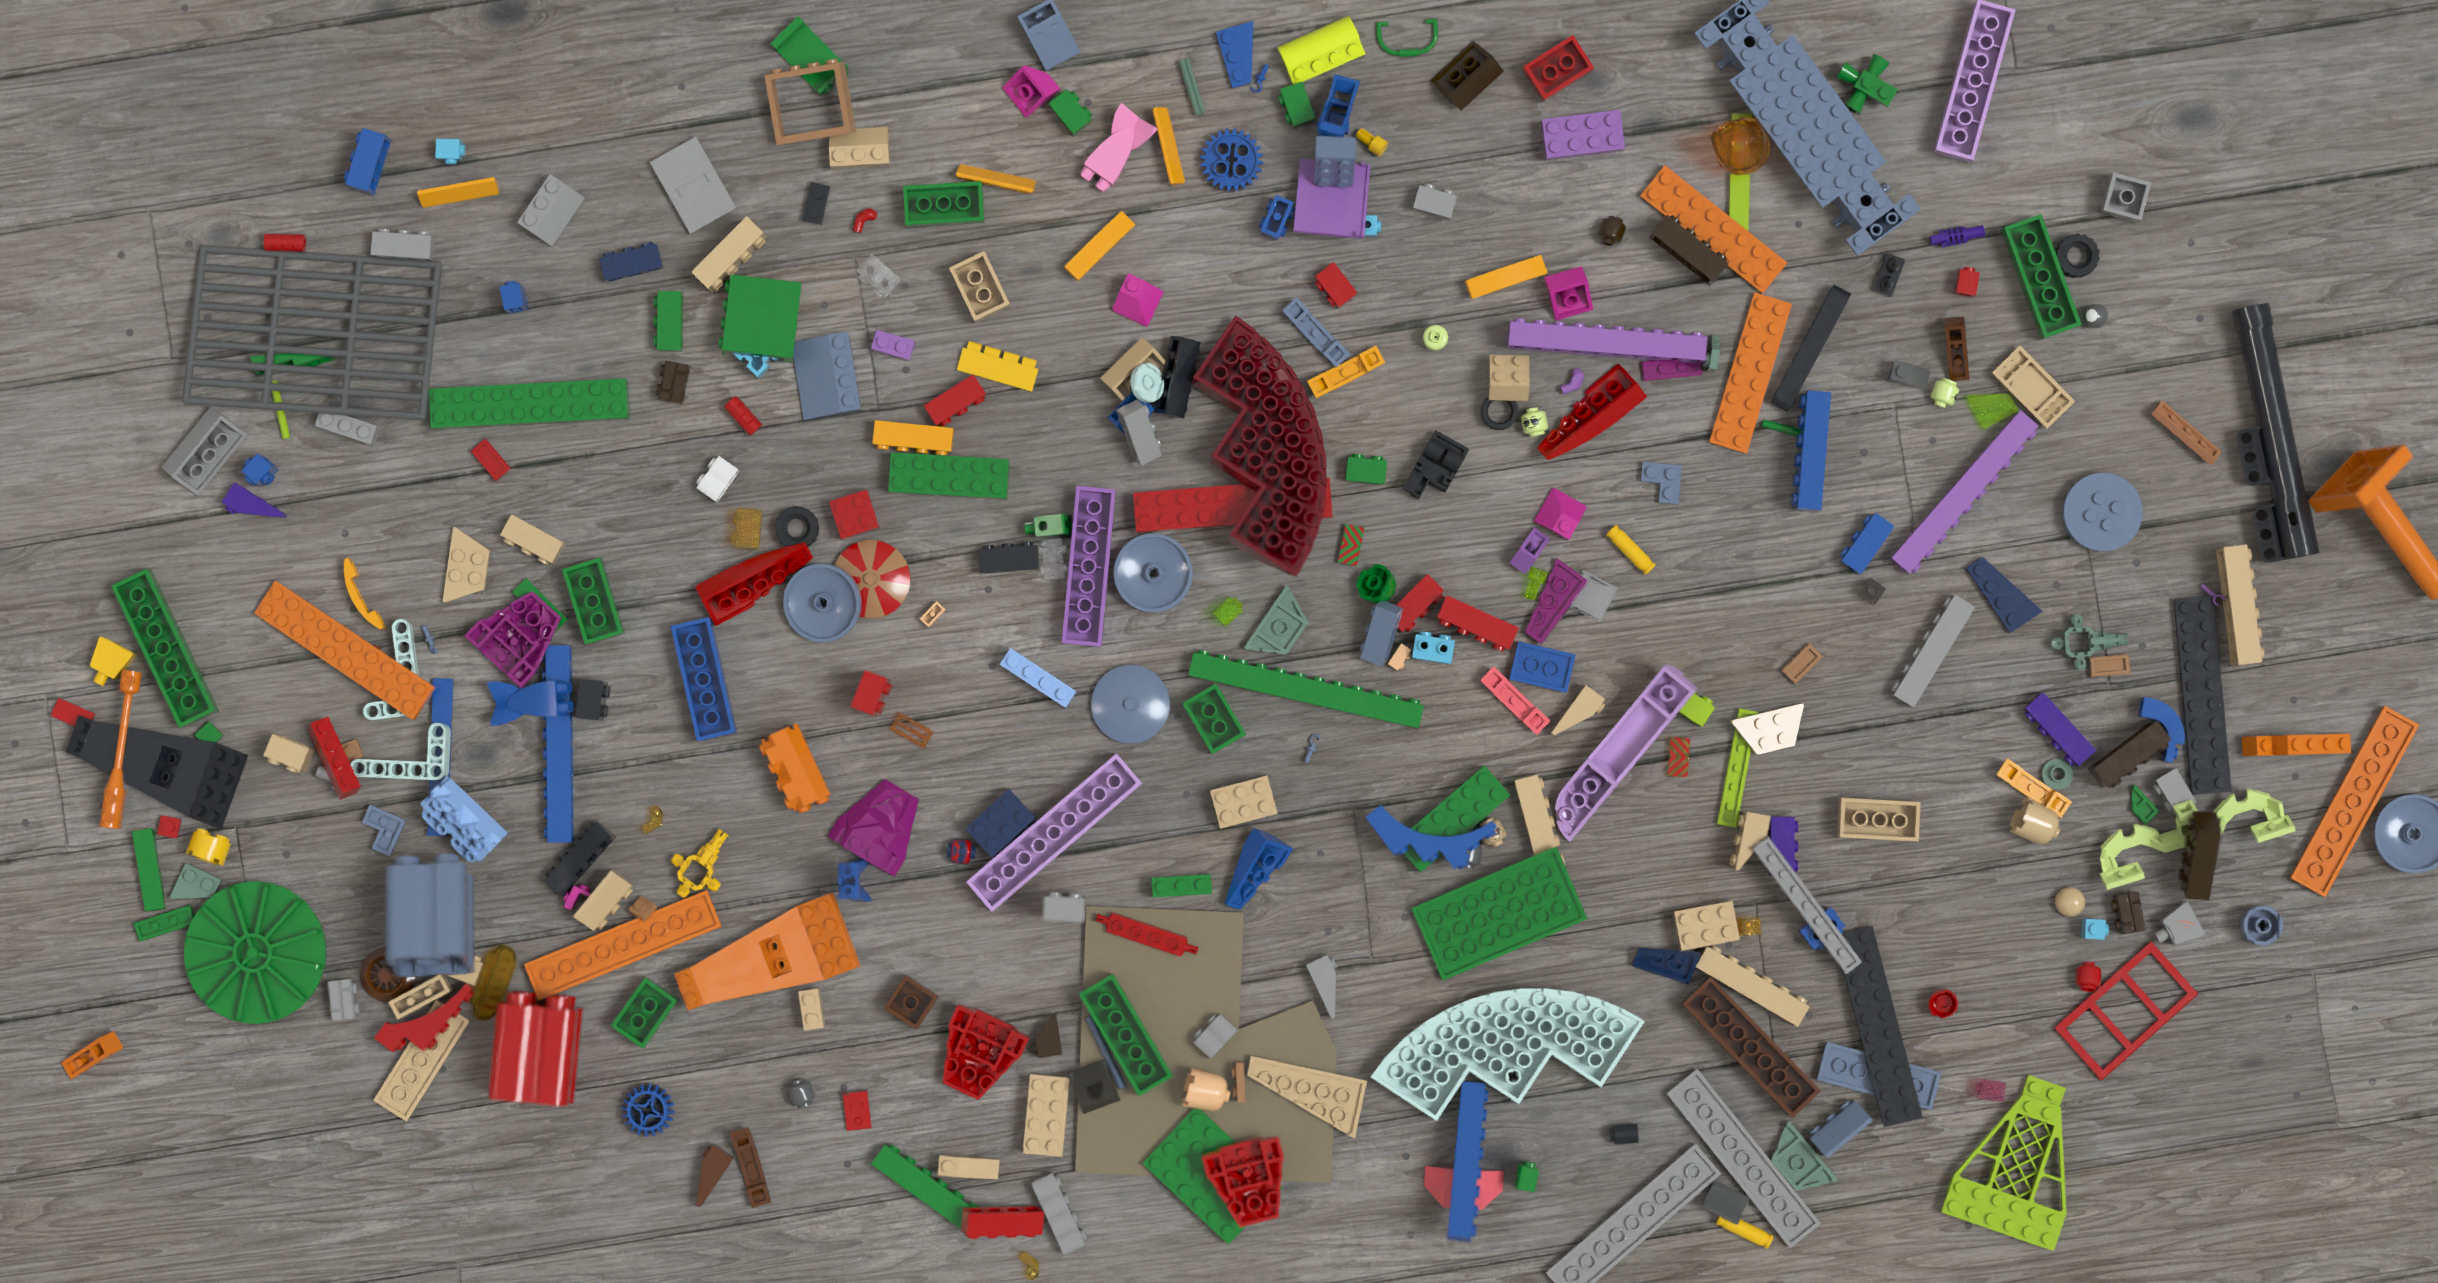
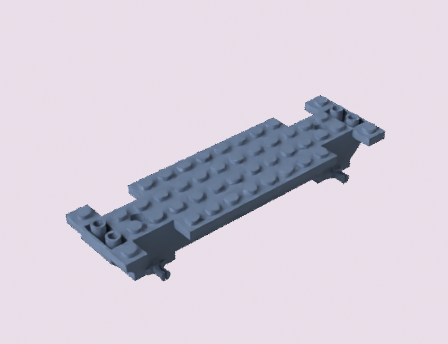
(1807, 123)

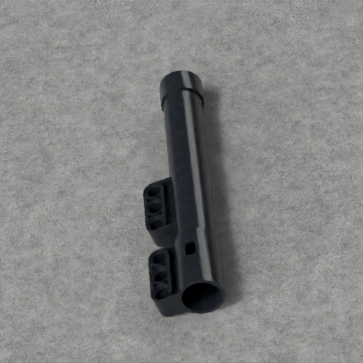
(2273, 441)

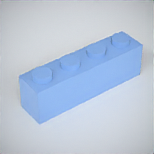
(1038, 678)

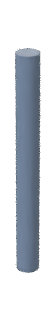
(1105, 1052)

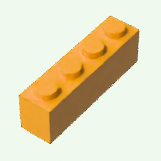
(913, 436)

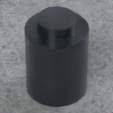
(1624, 1134)

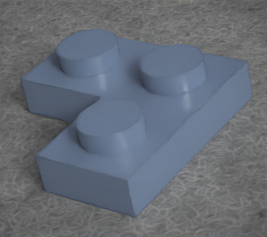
(1669, 478)
(389, 826)

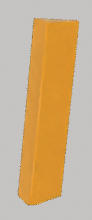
(1168, 146)
(996, 179)
(458, 192)

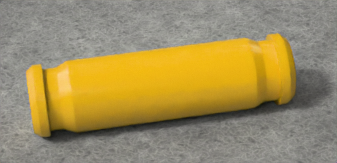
(1630, 549)
(1747, 1231)

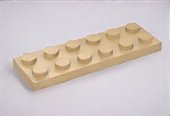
(418, 1069)

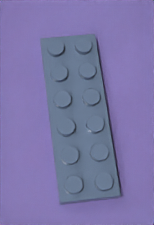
(1849, 1069)

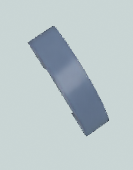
(1315, 332)

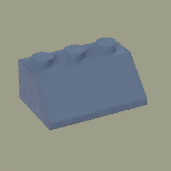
(1839, 1128)

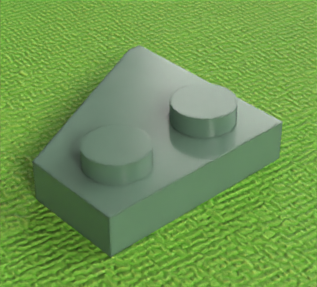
(195, 883)

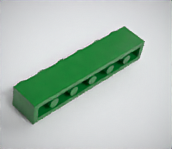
(921, 1183)

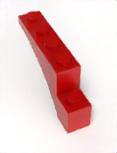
(425, 1029)

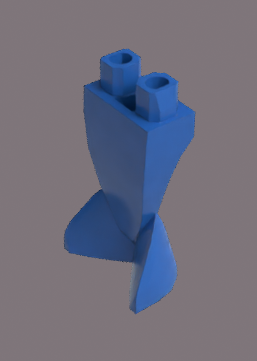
(537, 700)
(849, 880)

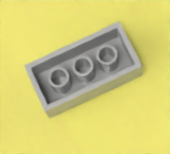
(1064, 908)

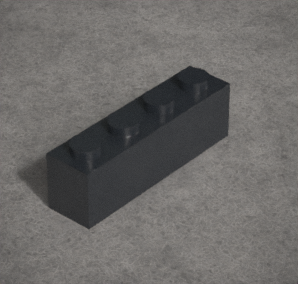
(1178, 376)

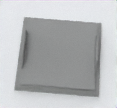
(1594, 597)

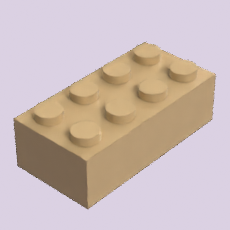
(729, 254)
(1878, 819)
(1046, 1115)

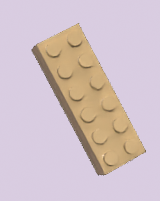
(2239, 605)

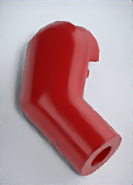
(862, 217)

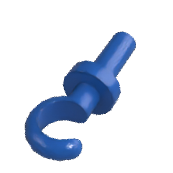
(1261, 77)

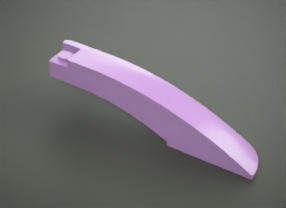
(1621, 749)

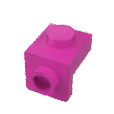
(572, 897)

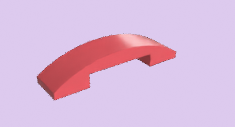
(1514, 700)

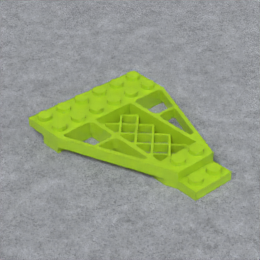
(2002, 1210)

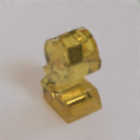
(1749, 926)

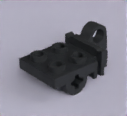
(1436, 465)

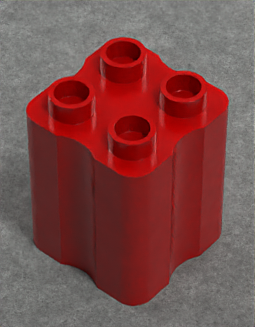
(536, 1049)

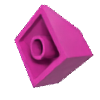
(1568, 293)

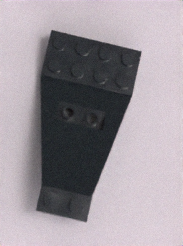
(176, 770)

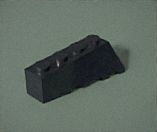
(580, 858)

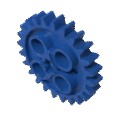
(1214, 158)

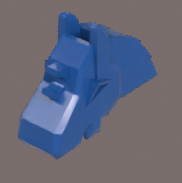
(1334, 123)

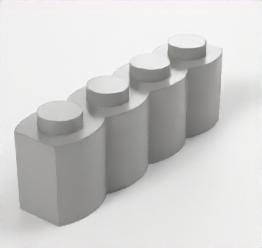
(1058, 1213)

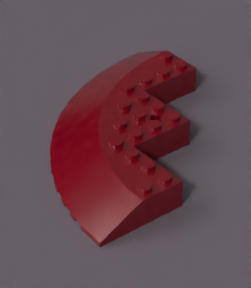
(1277, 445)

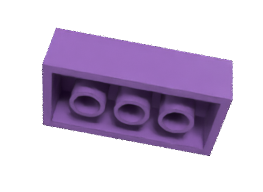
(1582, 135)

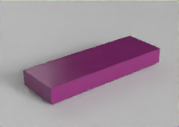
(1669, 369)

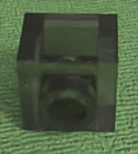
(1865, 594)

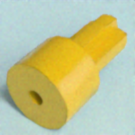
(1376, 144)

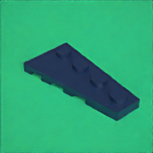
(2005, 599)

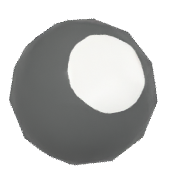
(2095, 316)

